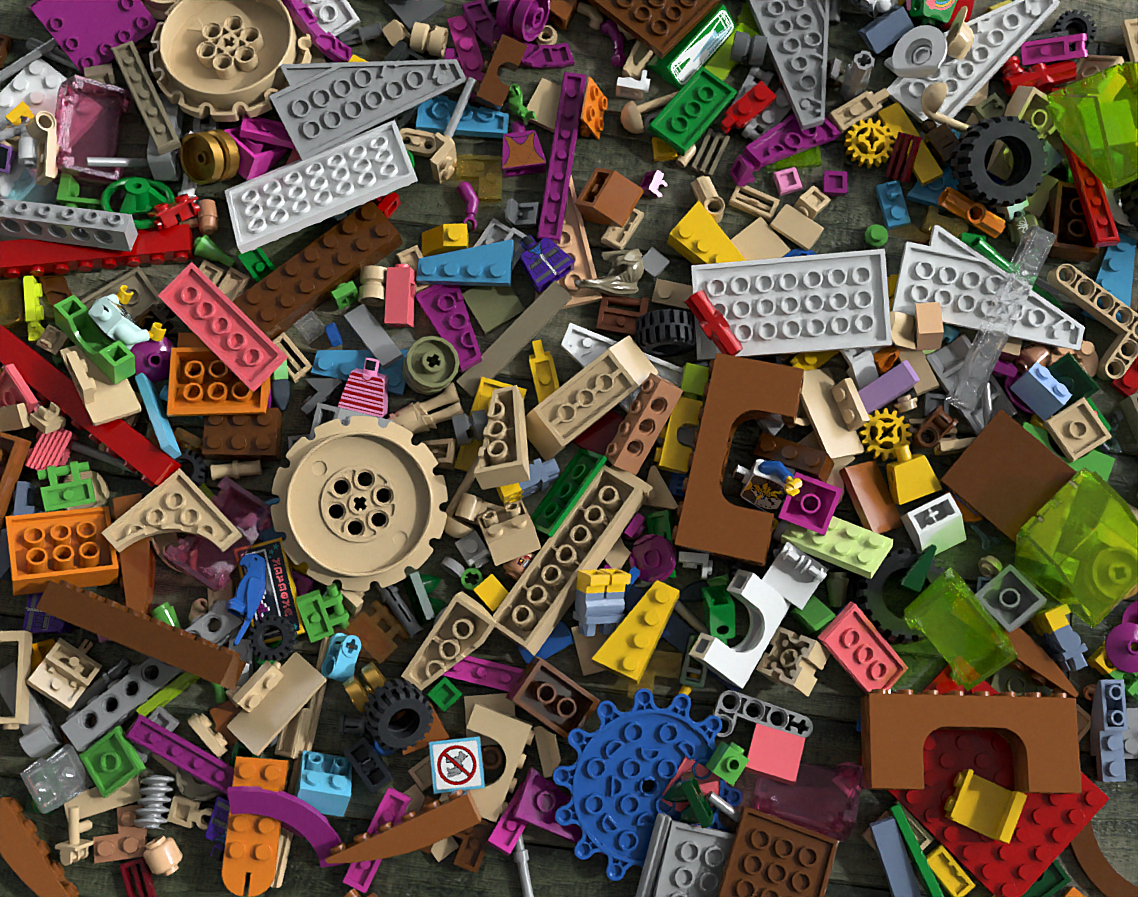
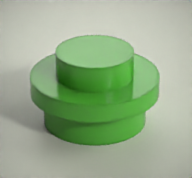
(876, 236)

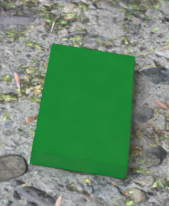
(692, 110)

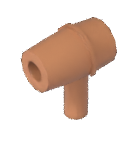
(207, 218)

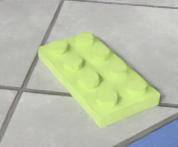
(842, 545)

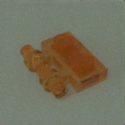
(372, 636)

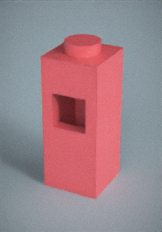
(400, 296)

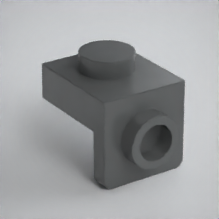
(522, 214)

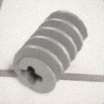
(153, 802)

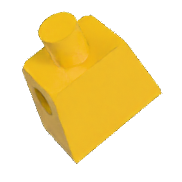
(910, 476)

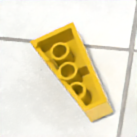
(702, 240)
(636, 638)

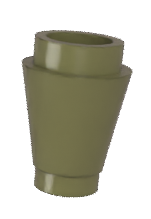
(837, 588)

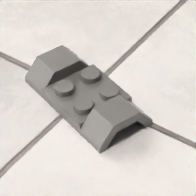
(946, 366)

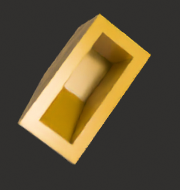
(444, 239)

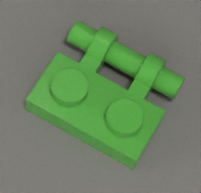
(66, 494)
(314, 613)

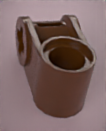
(936, 425)

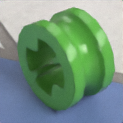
(474, 572)

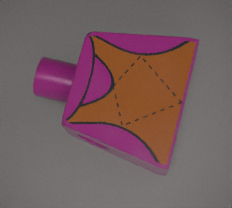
(522, 152)

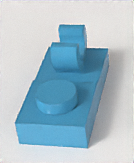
(892, 205)

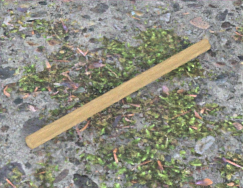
(314, 705)

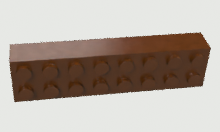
(318, 269)
(142, 633)

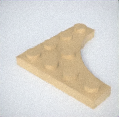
(173, 507)

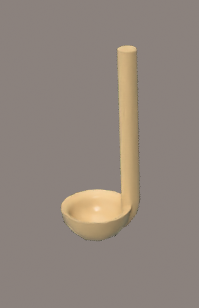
(931, 102)
(631, 112)
(453, 526)

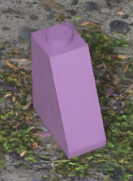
(888, 387)

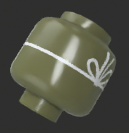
(1019, 225)

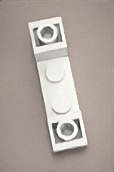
(862, 366)

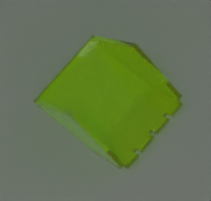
(1101, 122)
(1082, 547)

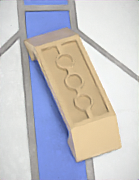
(587, 397)

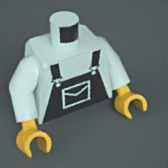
(119, 323)

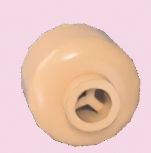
(162, 855)

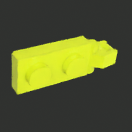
(33, 311)

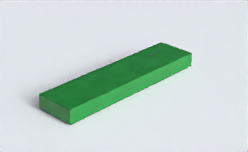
(915, 852)

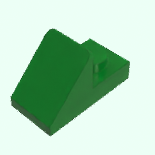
(256, 263)

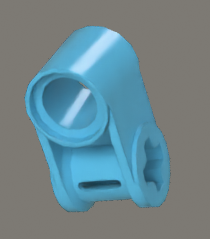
(340, 659)

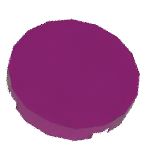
(653, 557)

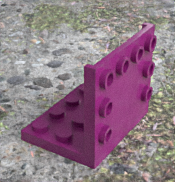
(92, 27)

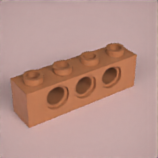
(645, 435)

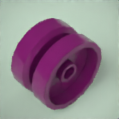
(523, 17)

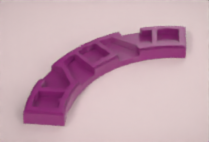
(323, 41)
(535, 56)
(289, 810)

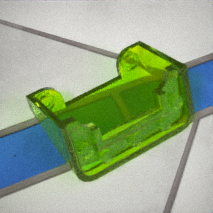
(961, 629)

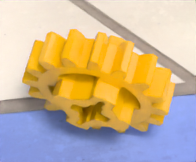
(861, 147)
(878, 427)

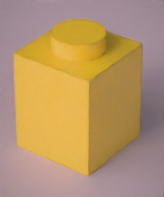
(491, 593)

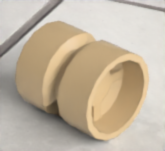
(428, 39)
(374, 286)

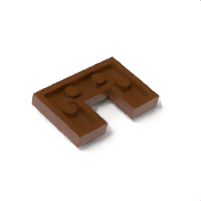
(473, 843)

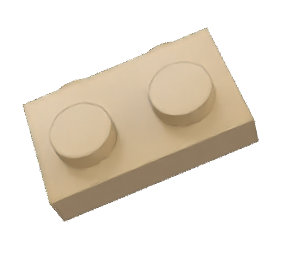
(445, 159)

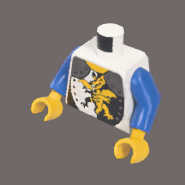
(767, 485)

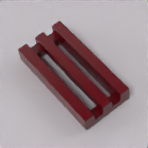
(900, 155)
(146, 874)

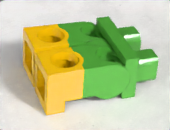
(1103, 665)

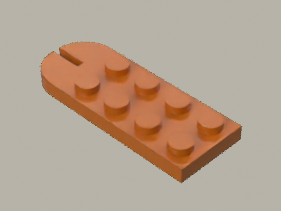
(253, 838)

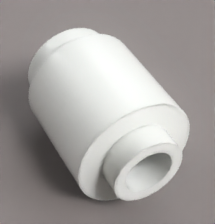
(27, 151)

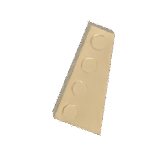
(504, 448)

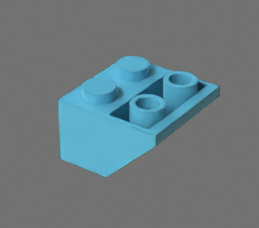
(324, 782)

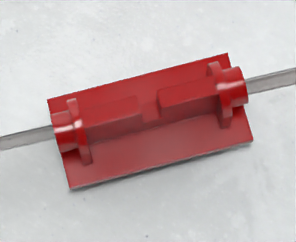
(166, 213)

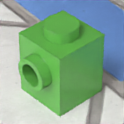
(727, 762)

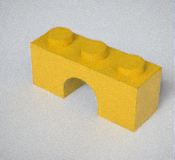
(672, 454)

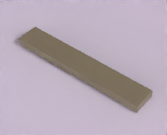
(146, 98)
(516, 337)

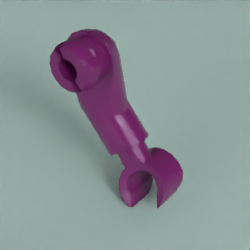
(611, 28)
(471, 200)

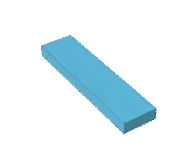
(157, 416)

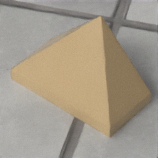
(664, 498)

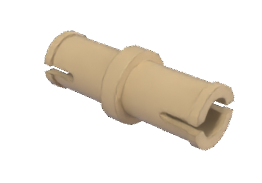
(236, 469)

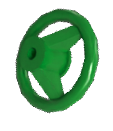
(139, 197)

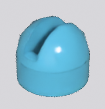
(949, 332)

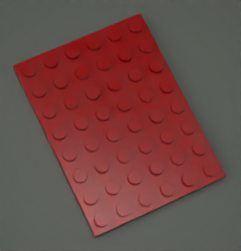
(1044, 823)

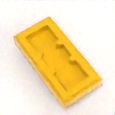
(949, 872)

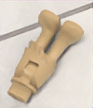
(415, 416)

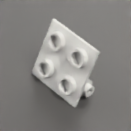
(795, 575)

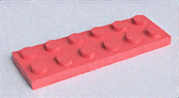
(222, 326)

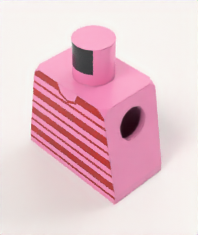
(366, 390)

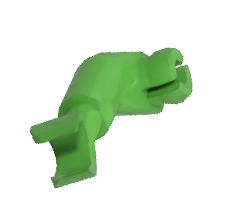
(516, 104)

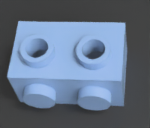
(1041, 391)

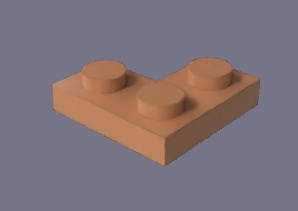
(129, 841)

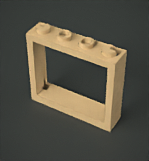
(24, 640)

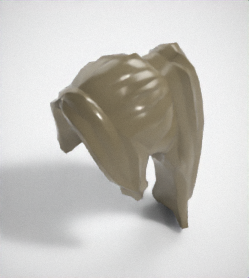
(623, 276)

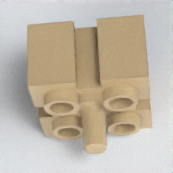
(793, 661)

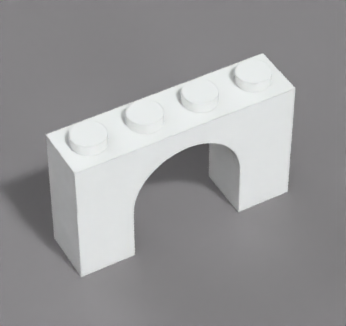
(766, 613)

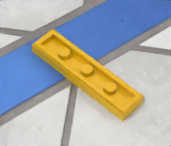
(925, 166)

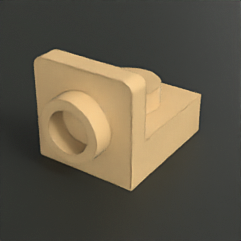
(812, 202)

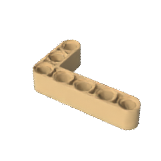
(1106, 315)

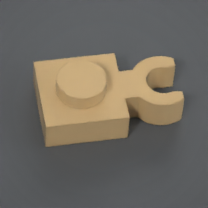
(187, 812)

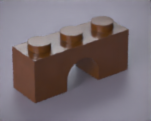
(506, 54)
(795, 456)

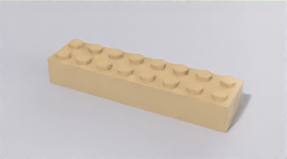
(579, 544)

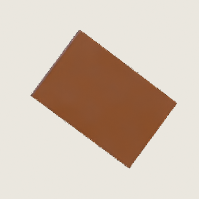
(871, 497)

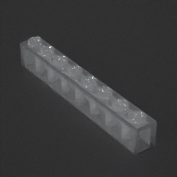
(1000, 318)

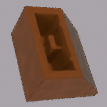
(608, 198)

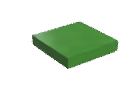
(112, 762)

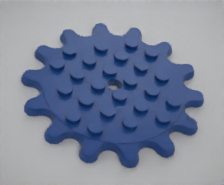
(612, 768)

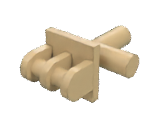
(74, 848)

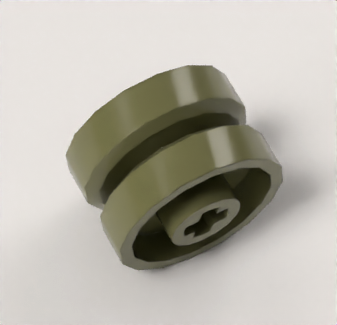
(431, 351)

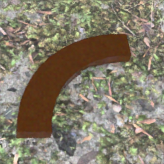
(1097, 868)

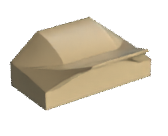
(902, 329)
(547, 750)

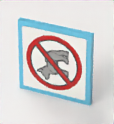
(456, 764)

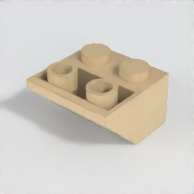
(508, 532)

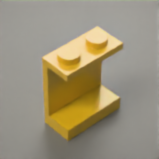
(984, 806)

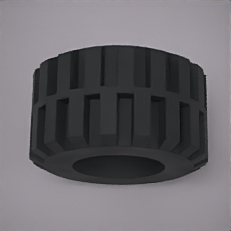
(666, 333)
(406, 729)

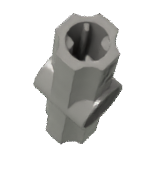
(857, 75)

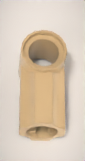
(707, 195)

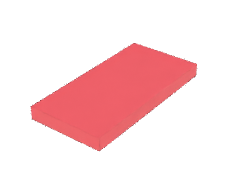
(862, 650)

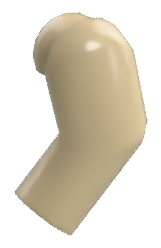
(198, 608)

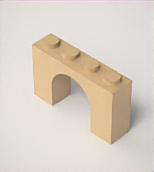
(512, 735)

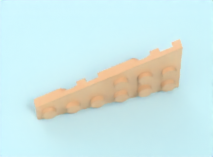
(576, 245)

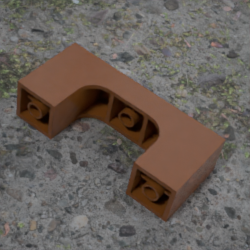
(736, 393)
(1036, 728)

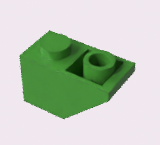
(813, 616)

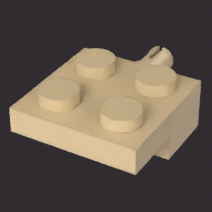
(65, 673)

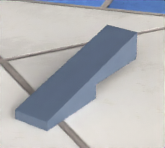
(894, 858)

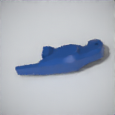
(248, 591)

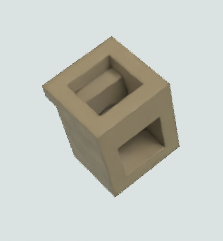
(101, 73)

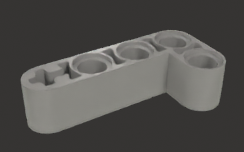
(166, 166)
(763, 718)
(41, 732)

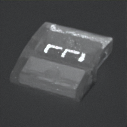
(56, 779)

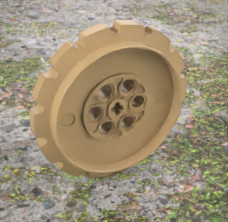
(225, 55)
(325, 541)

